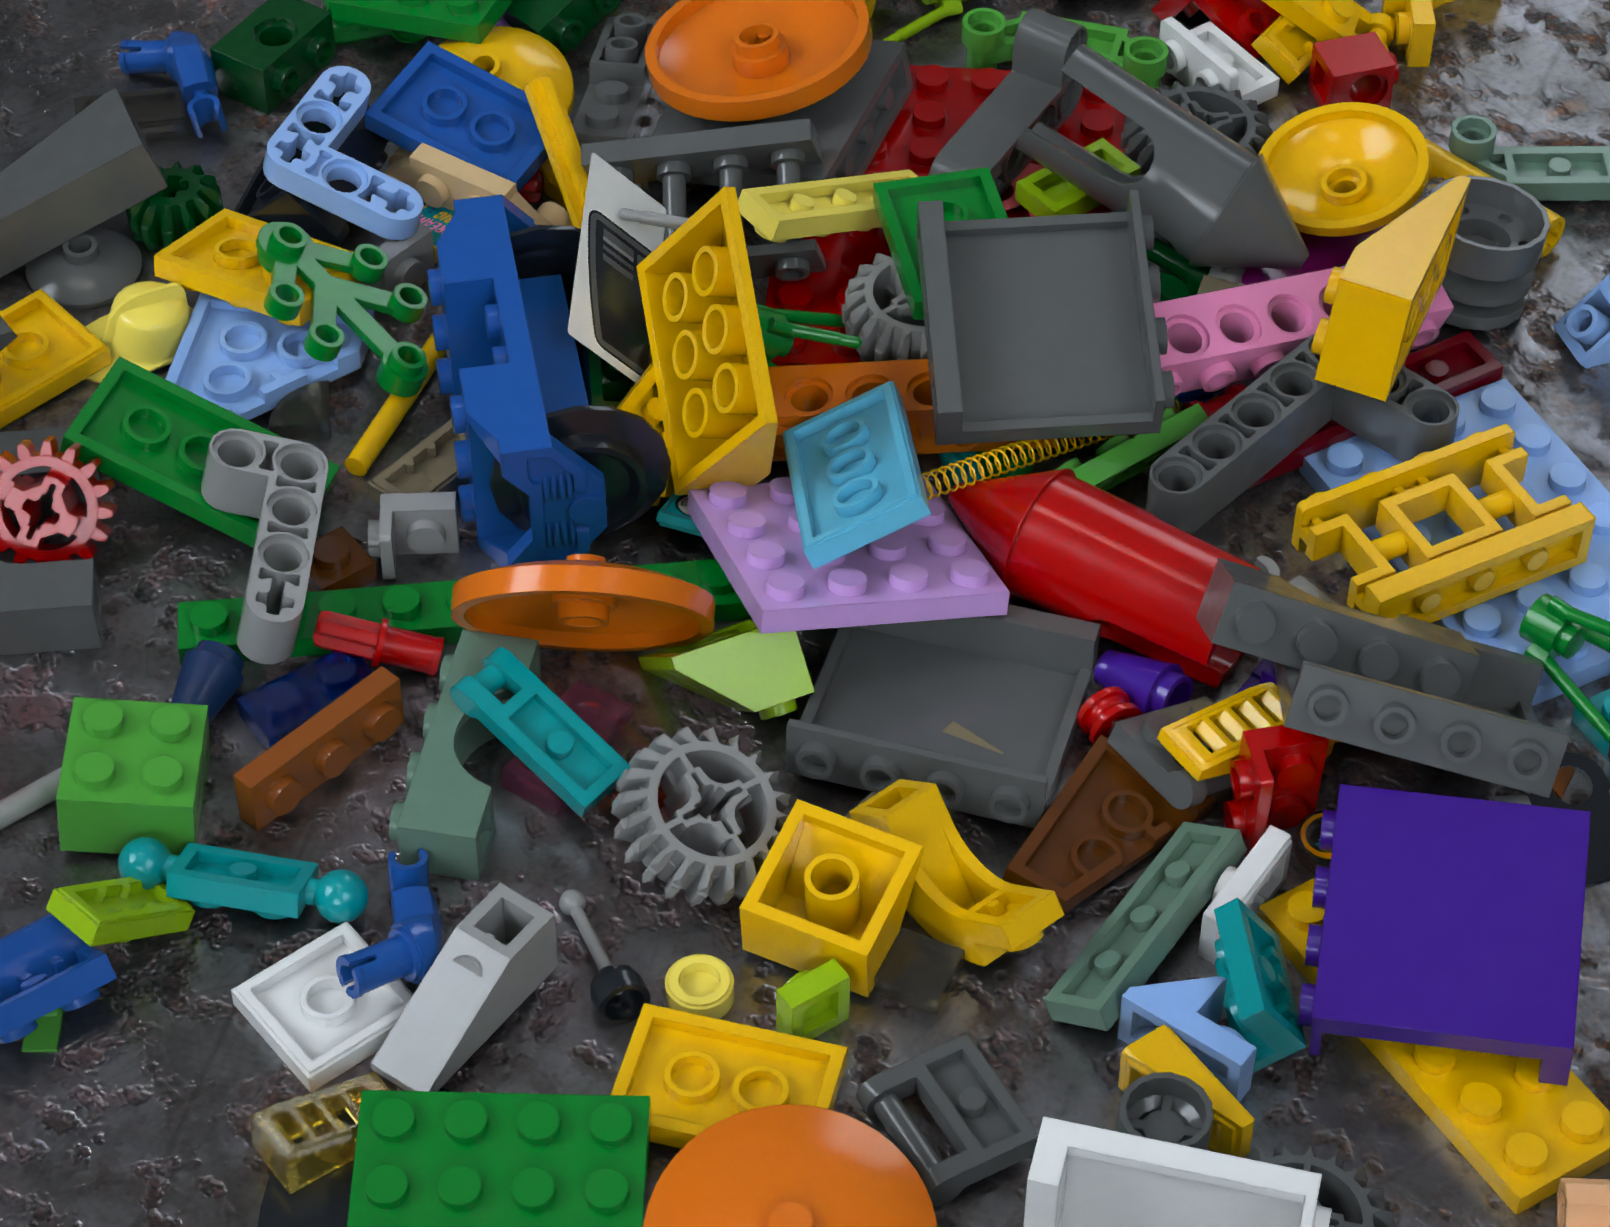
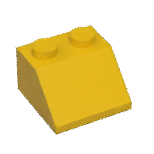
(830, 895)

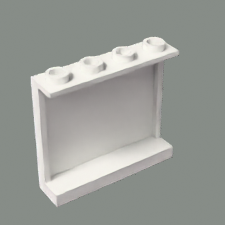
(1129, 1180)

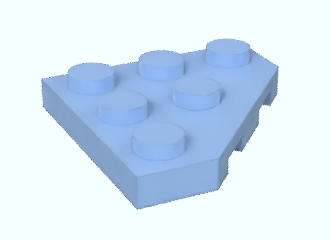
(251, 358)

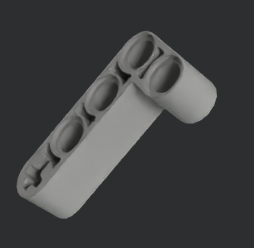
(283, 488)

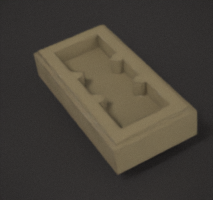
(424, 468)

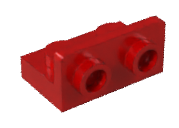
(1274, 781)

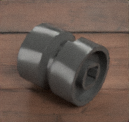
(1166, 1110)

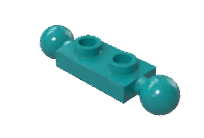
(244, 880)

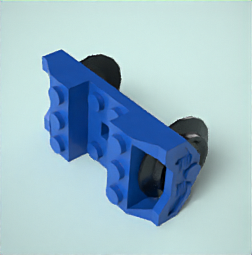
(535, 453)

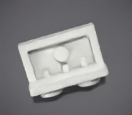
(1215, 58)

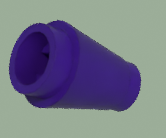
(1147, 681)

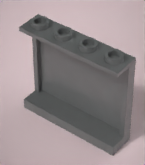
(847, 122)
(1042, 325)
(900, 684)
(1483, 737)

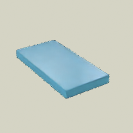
(854, 474)

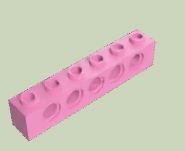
(1252, 327)

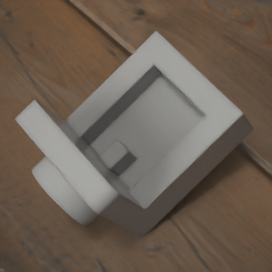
(408, 259)

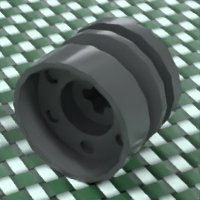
(1494, 254)

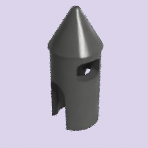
(1202, 187)

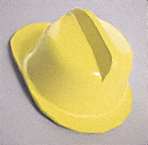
(143, 325)

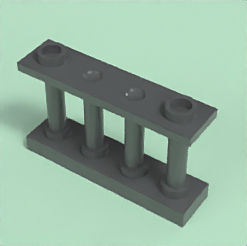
(728, 155)

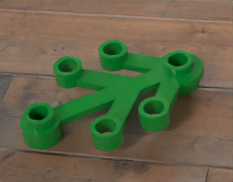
(289, 251)

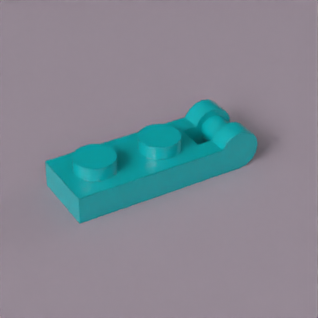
(541, 731)

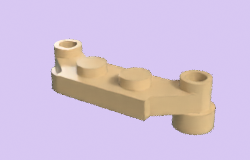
(447, 178)

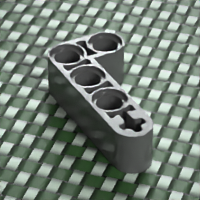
(1028, 94)

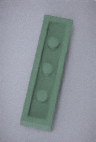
(1144, 925)

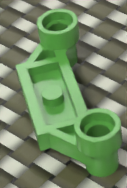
(991, 42)

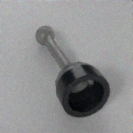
(618, 982)

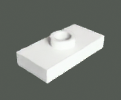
(1252, 882)

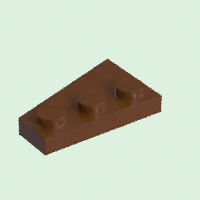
(1097, 829)

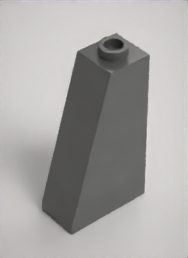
(74, 181)

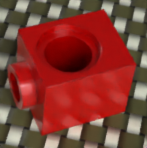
(1353, 71)

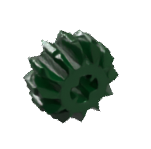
(176, 209)

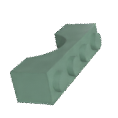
(445, 805)

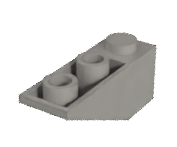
(470, 990)

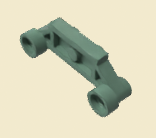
(1542, 171)

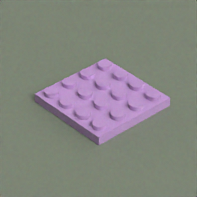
(904, 577)

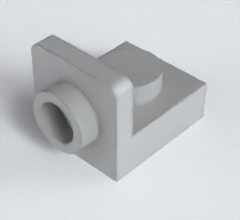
(413, 526)

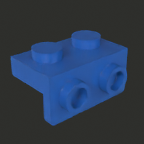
(46, 970)

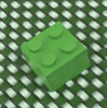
(132, 774)

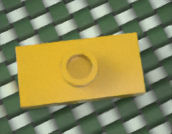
(1285, 48)

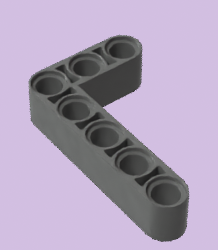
(1274, 419)

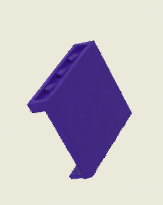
(1449, 925)

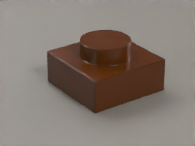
(340, 563)

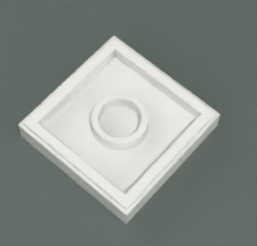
(310, 1016)

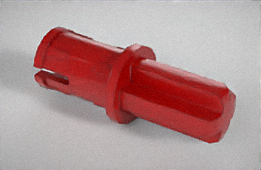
(378, 642)

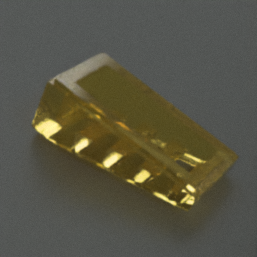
(318, 1155)

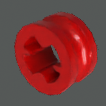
(1103, 710)

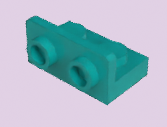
(1258, 984)

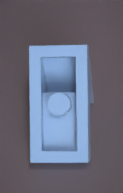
(1192, 1014)

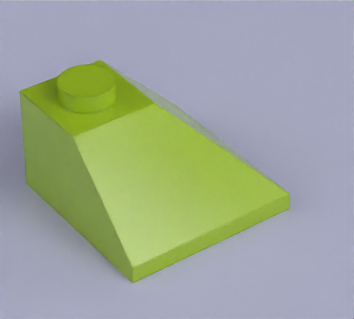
(738, 669)

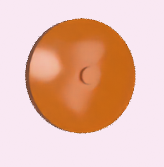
(755, 55)
(584, 605)
(790, 1171)

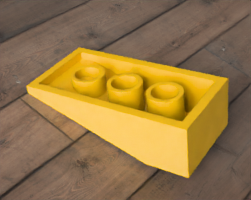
(1387, 294)

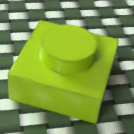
(813, 1001)

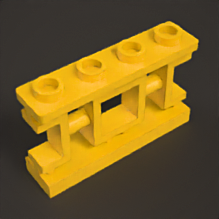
(1458, 570)

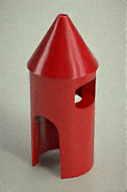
(1099, 563)

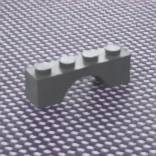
(1286, 625)

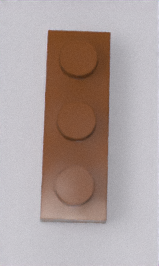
(319, 748)

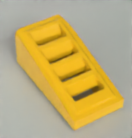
(1221, 730)
(1166, 1052)

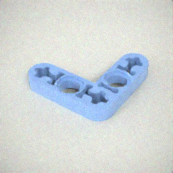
(322, 162)

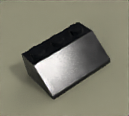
(272, 204)

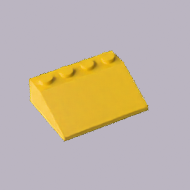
(709, 350)

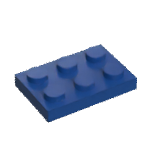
(460, 113)

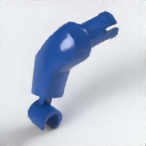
(185, 62)
(413, 938)

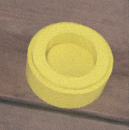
(700, 986)

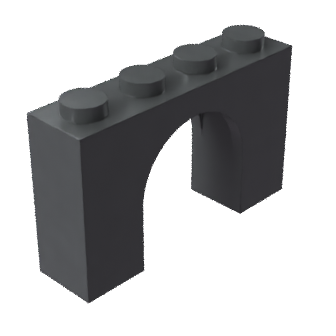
(52, 602)

